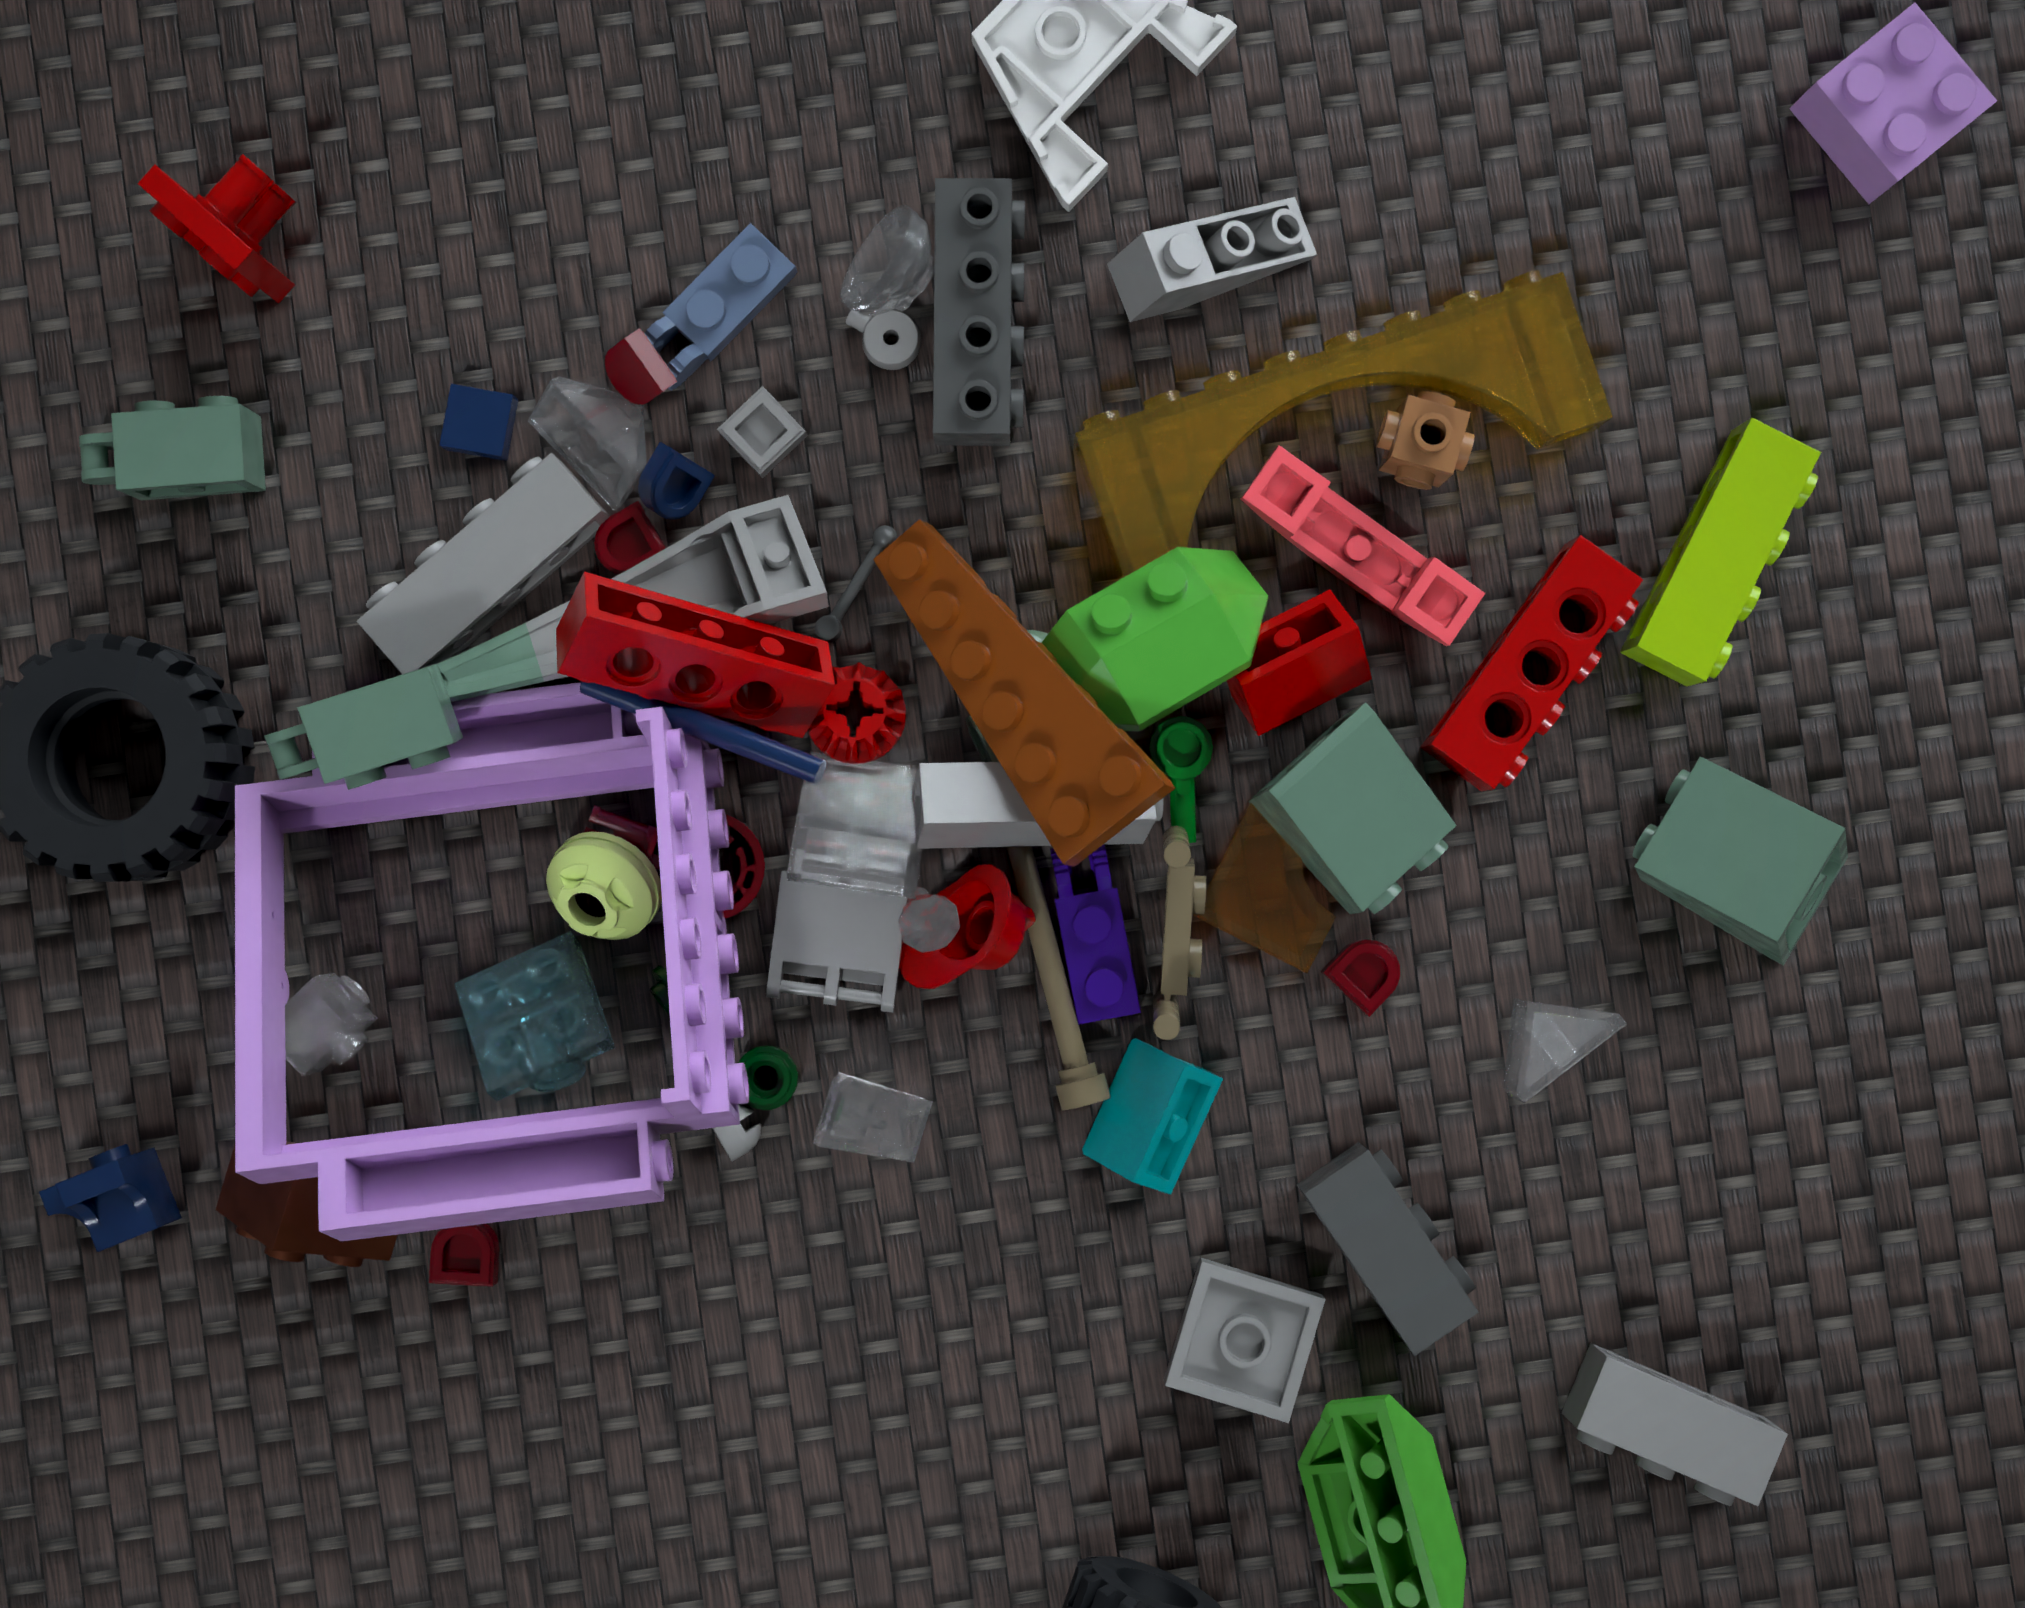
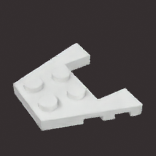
(1057, 53)

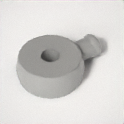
(881, 326)

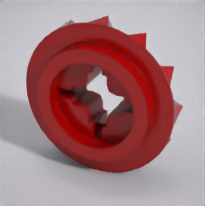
(876, 732)

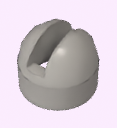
(736, 1140)

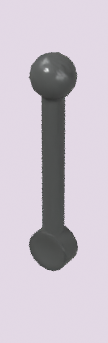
(829, 626)

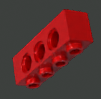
(1577, 575)
(693, 656)

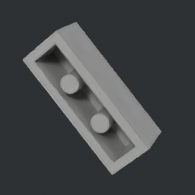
(1673, 1427)

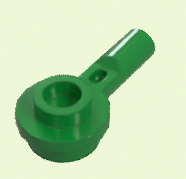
(1181, 751)

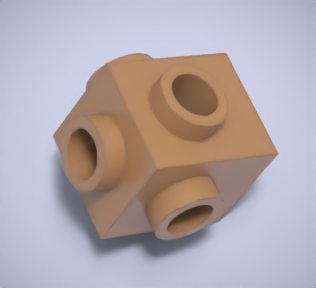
(1412, 458)

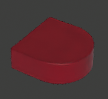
(637, 369)
(627, 539)
(1364, 973)
(465, 1256)

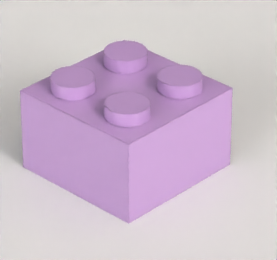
(1892, 103)

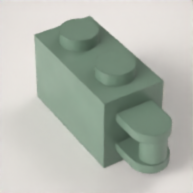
(178, 450)
(371, 728)

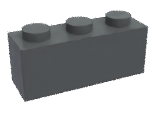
(1390, 1246)

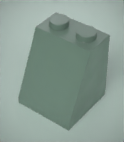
(1356, 812)
(1741, 857)

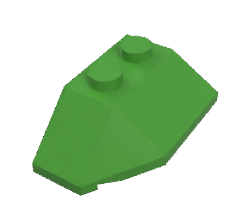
(1162, 634)
(1382, 1507)

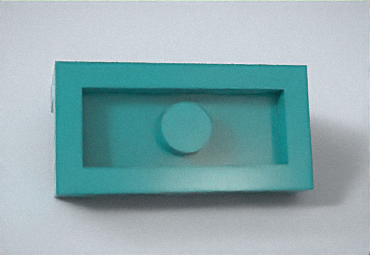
(1151, 1116)

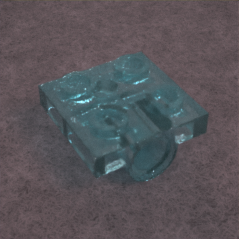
(535, 1019)

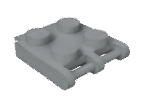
(836, 938)

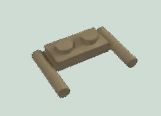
(1179, 953)

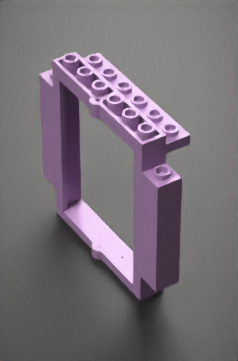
(524, 1166)

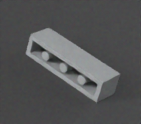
(484, 567)

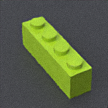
(1721, 553)

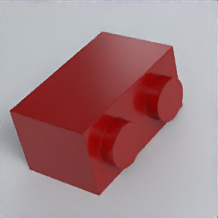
(1300, 663)

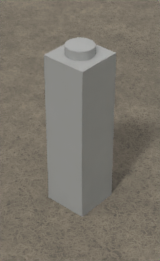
(981, 808)

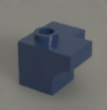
(117, 1197)

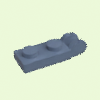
(722, 301)

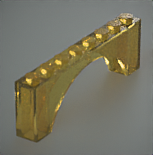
(1504, 352)

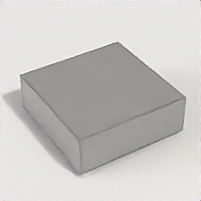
(762, 432)

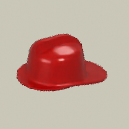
(989, 931)

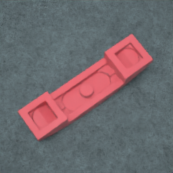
(1359, 549)

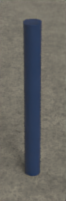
(718, 733)

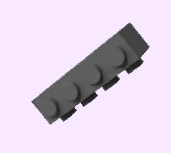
(974, 312)

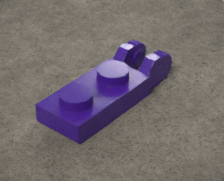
(1095, 944)

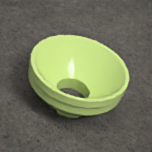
(614, 875)

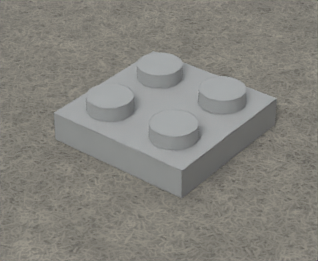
(1244, 1340)

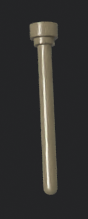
(1079, 1078)

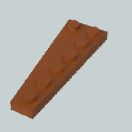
(1047, 732)

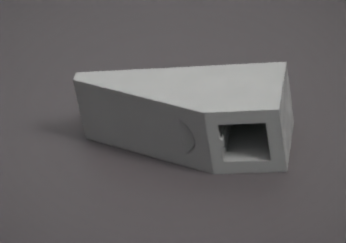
(1208, 257)

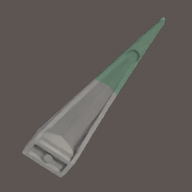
(740, 563)

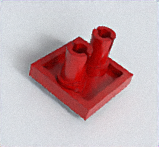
(227, 223)

